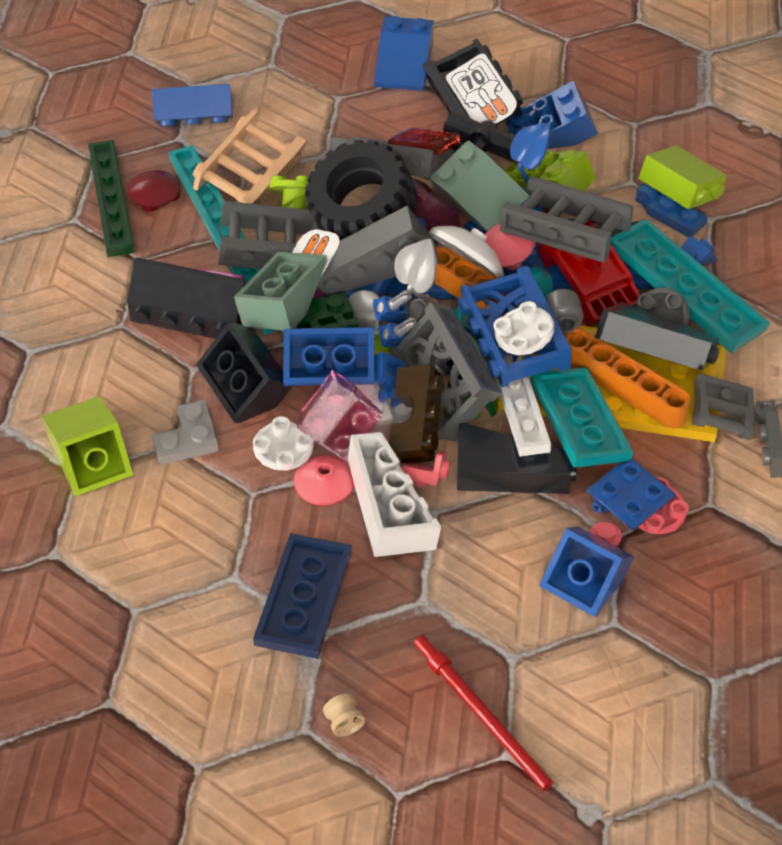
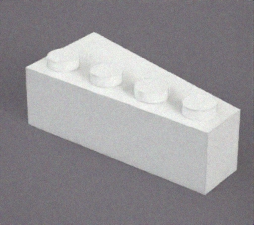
(390, 506)

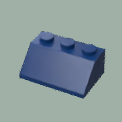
(192, 104)
(315, 352)

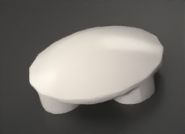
(524, 329)
(282, 445)

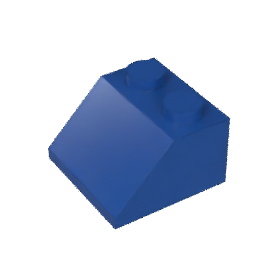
(585, 570)

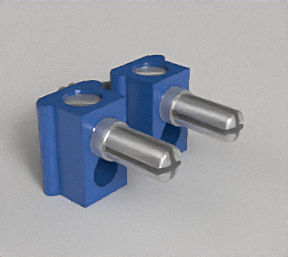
(393, 310)

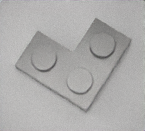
(191, 440)

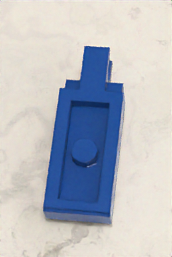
(670, 212)

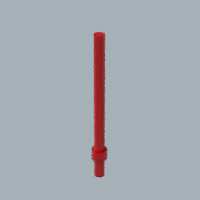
(441, 666)

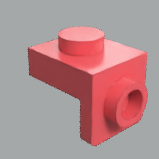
(423, 474)

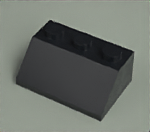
(243, 373)

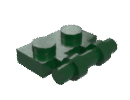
(329, 312)

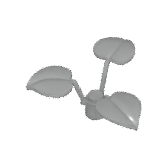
(415, 267)

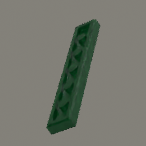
(111, 199)

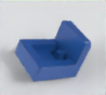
(699, 250)

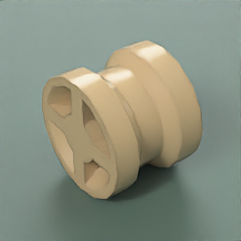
(344, 715)

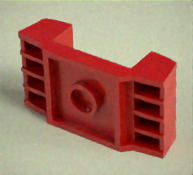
(594, 282)

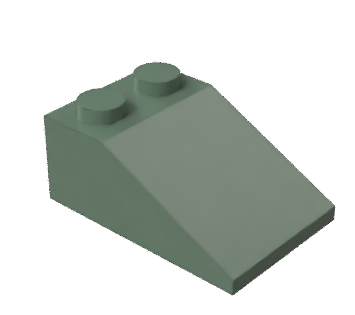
(477, 186)
(280, 291)

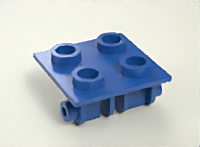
(629, 493)

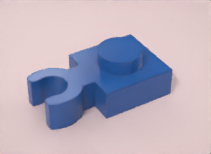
(385, 374)

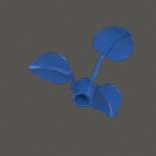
(529, 150)

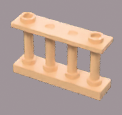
(289, 156)

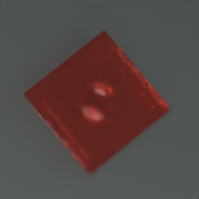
(426, 139)

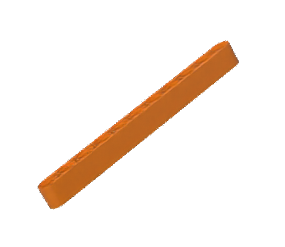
(607, 365)

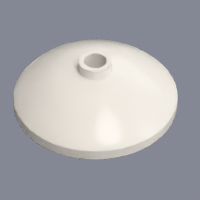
(470, 246)

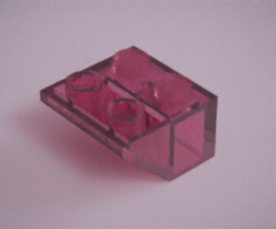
(434, 208)
(336, 414)

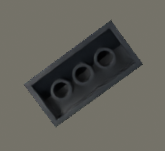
(182, 298)

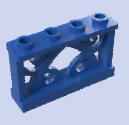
(521, 288)

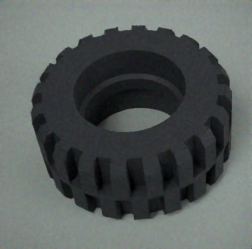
(349, 169)

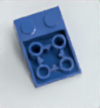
(564, 111)

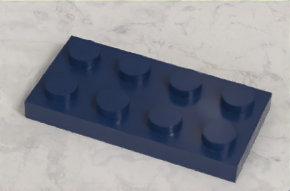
(303, 596)

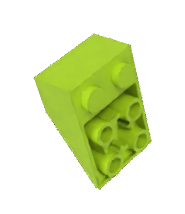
(564, 168)

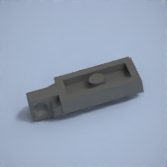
(770, 434)

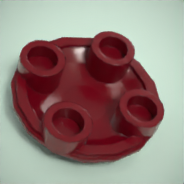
(153, 189)

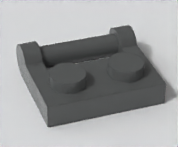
(725, 398)

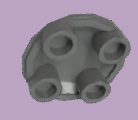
(665, 303)

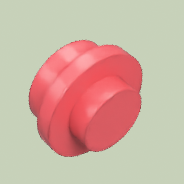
(607, 532)

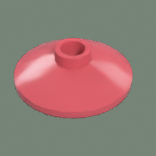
(327, 488)

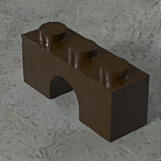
(417, 437)

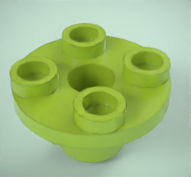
(291, 190)

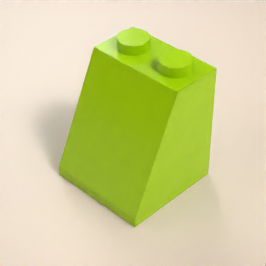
(88, 445)

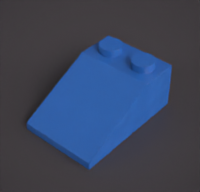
(402, 51)

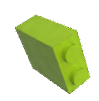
(682, 177)

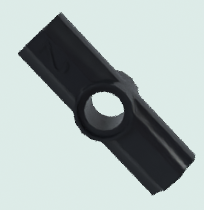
(470, 130)

